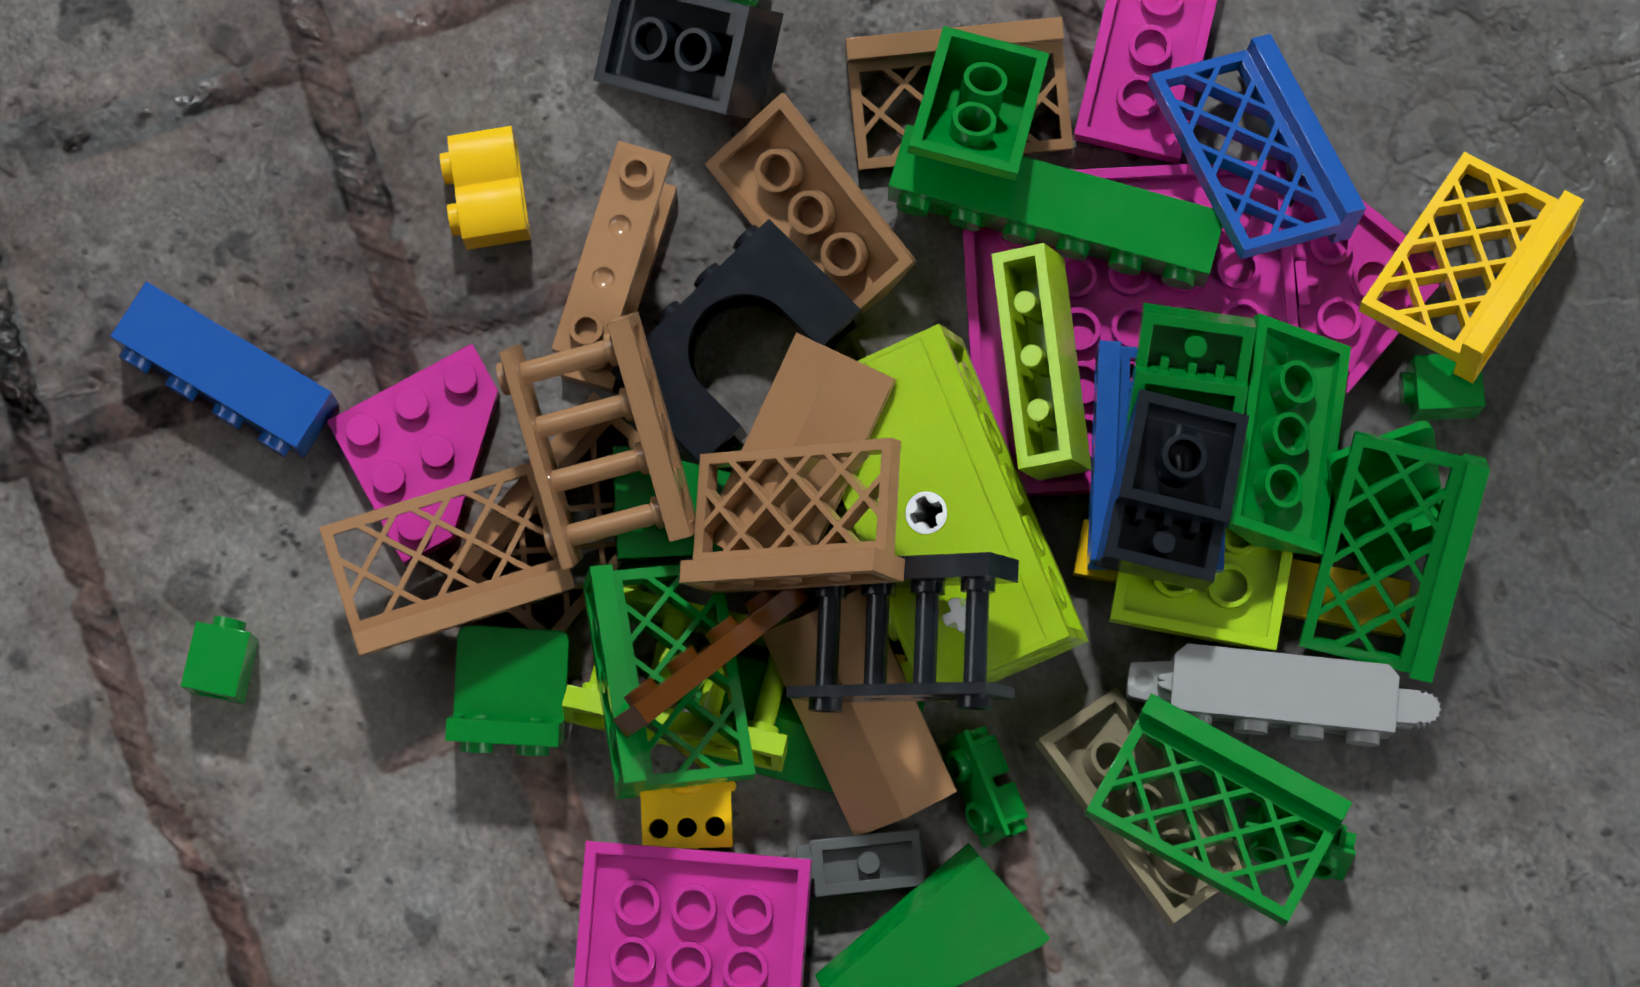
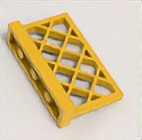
(1505, 294)

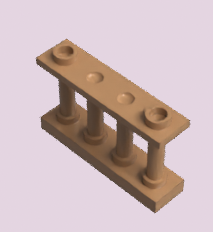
(617, 254)
(637, 401)

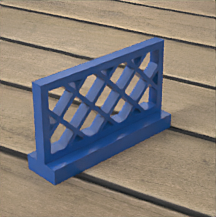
(1298, 143)
(1108, 428)

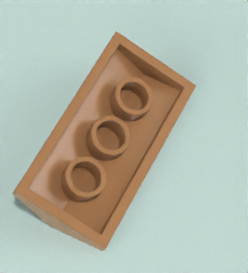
(790, 176)
(812, 401)
(872, 752)

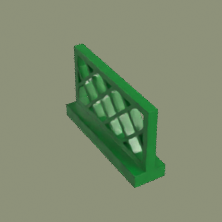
(1442, 565)
(617, 676)
(1250, 776)

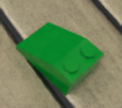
(978, 103)

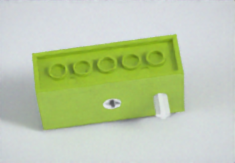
(961, 463)

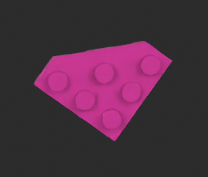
(1338, 276)
(420, 440)

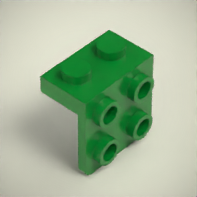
(1393, 499)
(509, 689)

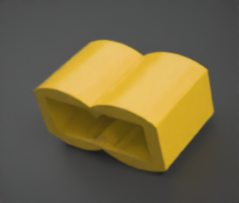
(487, 188)

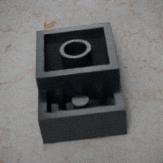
(1173, 491)

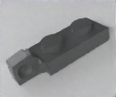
(865, 863)

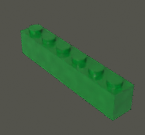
(1068, 211)

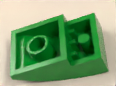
(1193, 356)

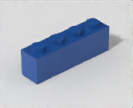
(223, 370)

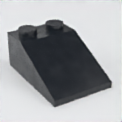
(691, 52)

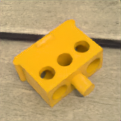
(692, 802)

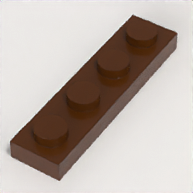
(692, 668)

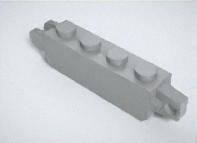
(1285, 692)

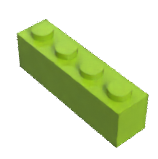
(1041, 362)

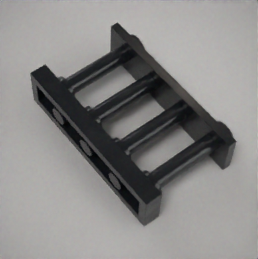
(927, 578)

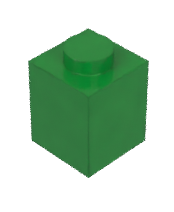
(1438, 393)
(220, 660)

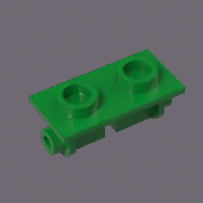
(990, 810)
(1334, 862)

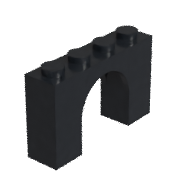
(761, 273)

